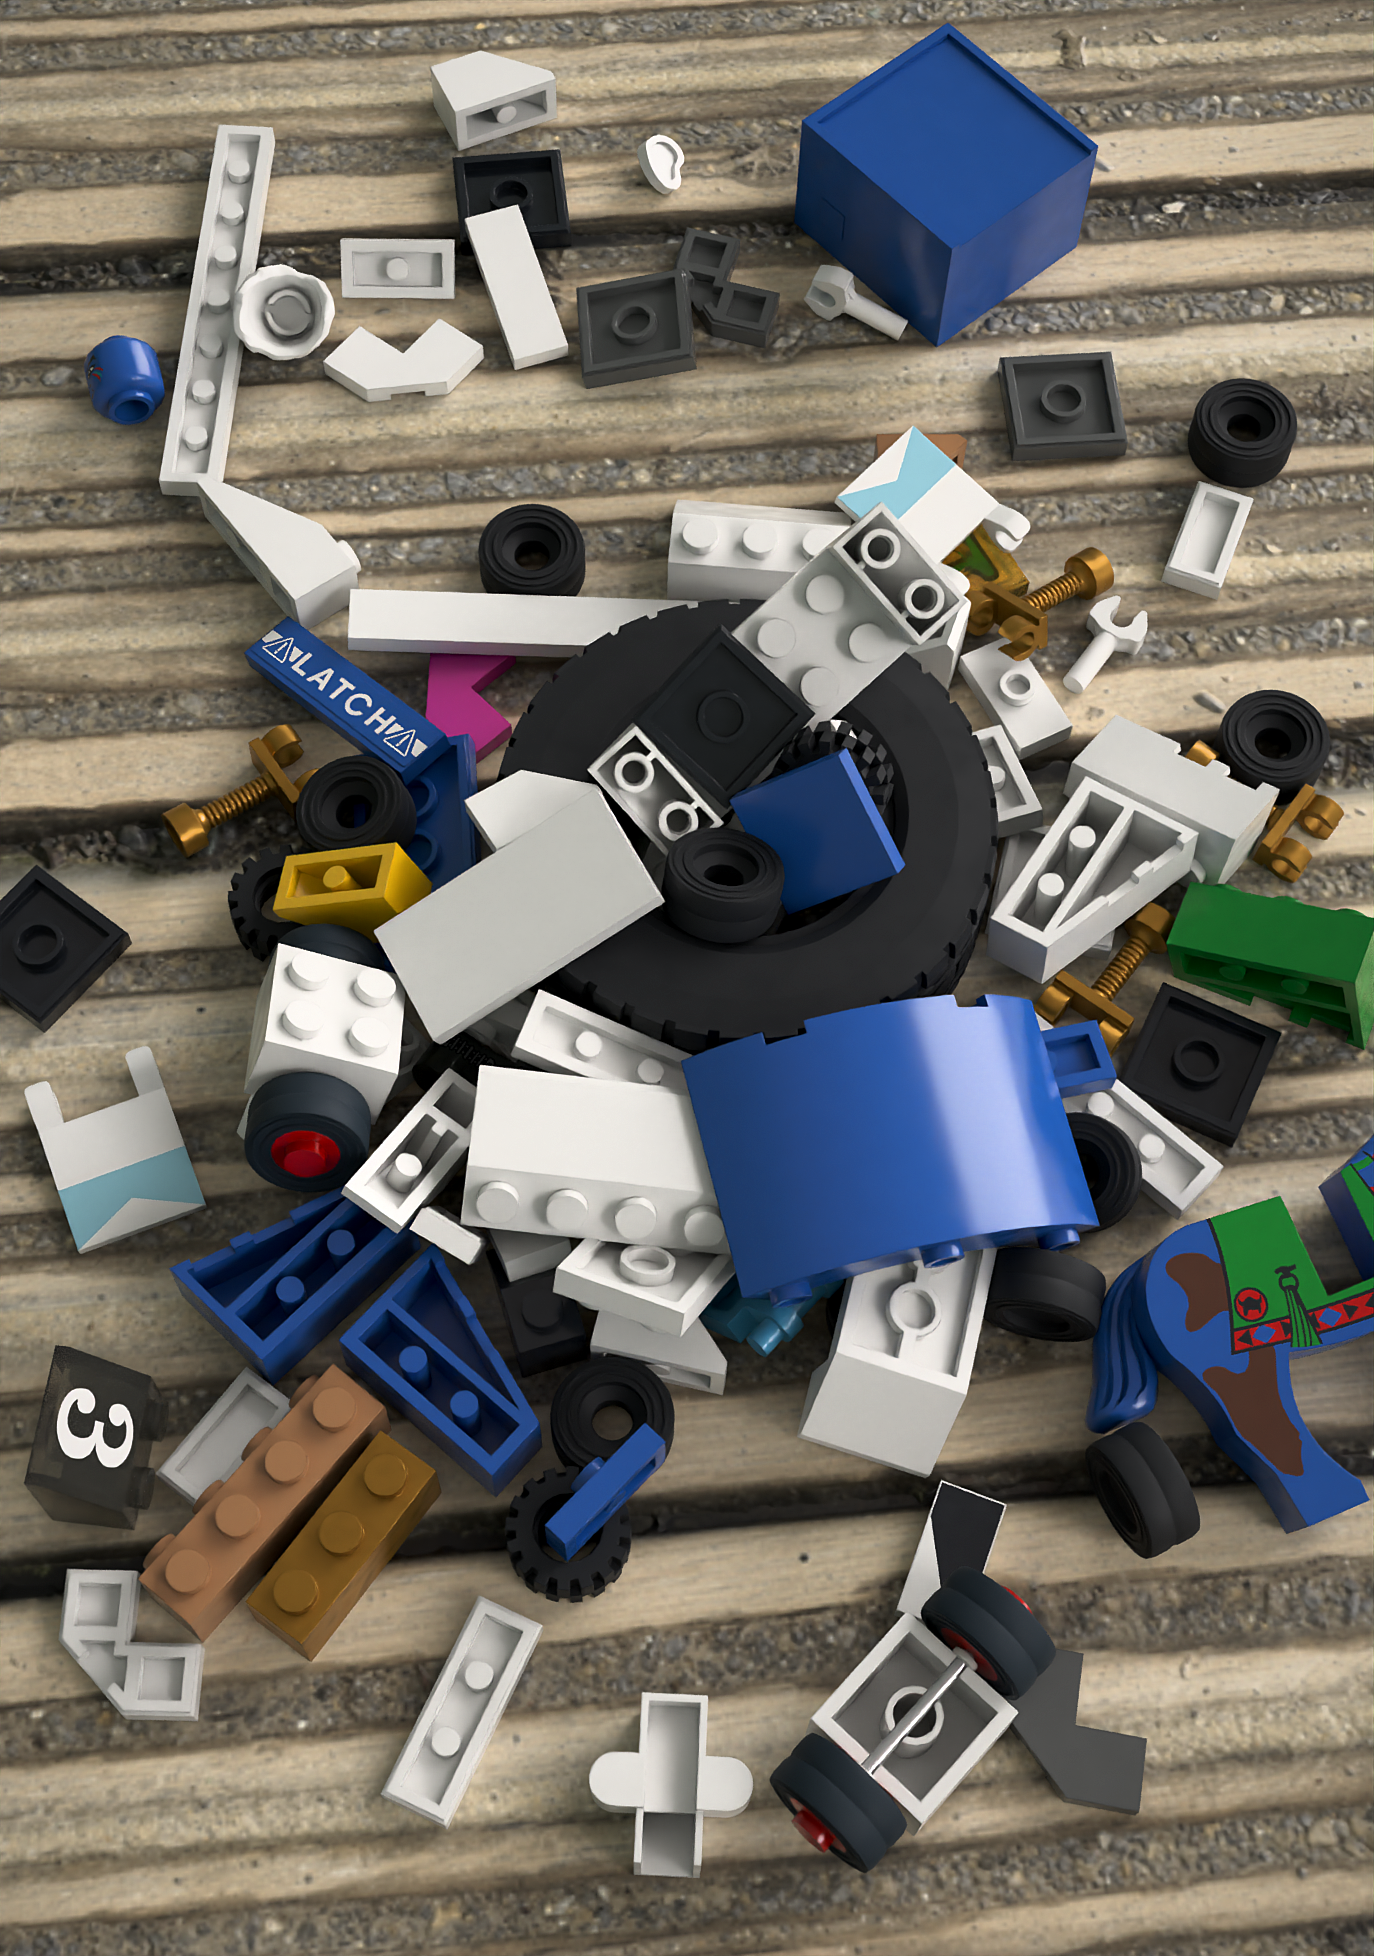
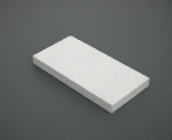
(518, 916)

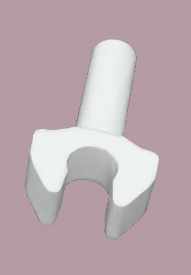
(834, 294)
(1106, 640)

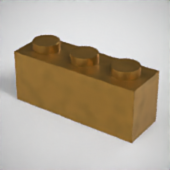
(345, 1546)

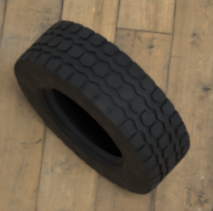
(878, 947)

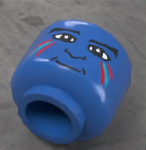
(124, 379)

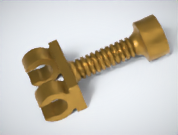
(1024, 619)
(274, 751)
(1314, 812)
(1148, 933)

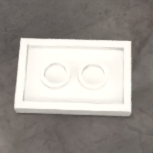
(643, 1282)

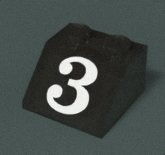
(95, 1441)

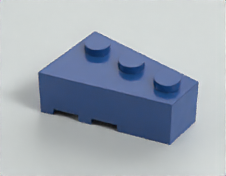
(294, 1280)
(443, 1374)

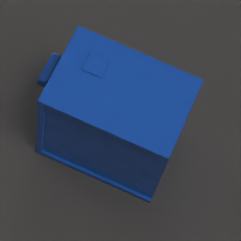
(942, 183)

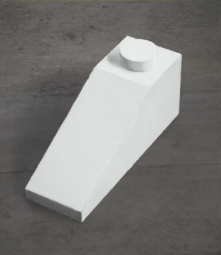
(284, 551)
(417, 1155)

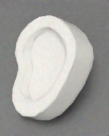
(661, 162)

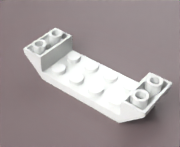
(818, 634)
(899, 1362)

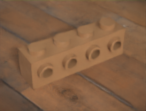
(264, 1503)

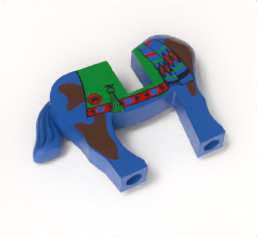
(1222, 1318)

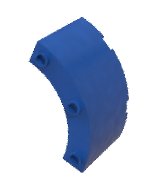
(887, 1143)

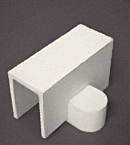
(670, 1785)

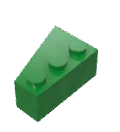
(1280, 952)

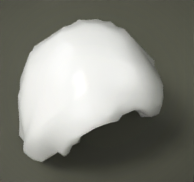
(282, 312)

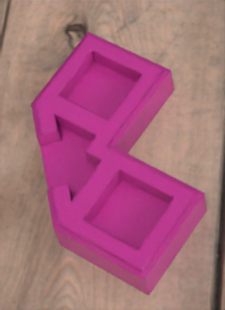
(455, 701)

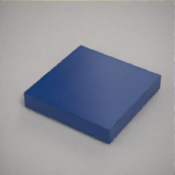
(821, 830)

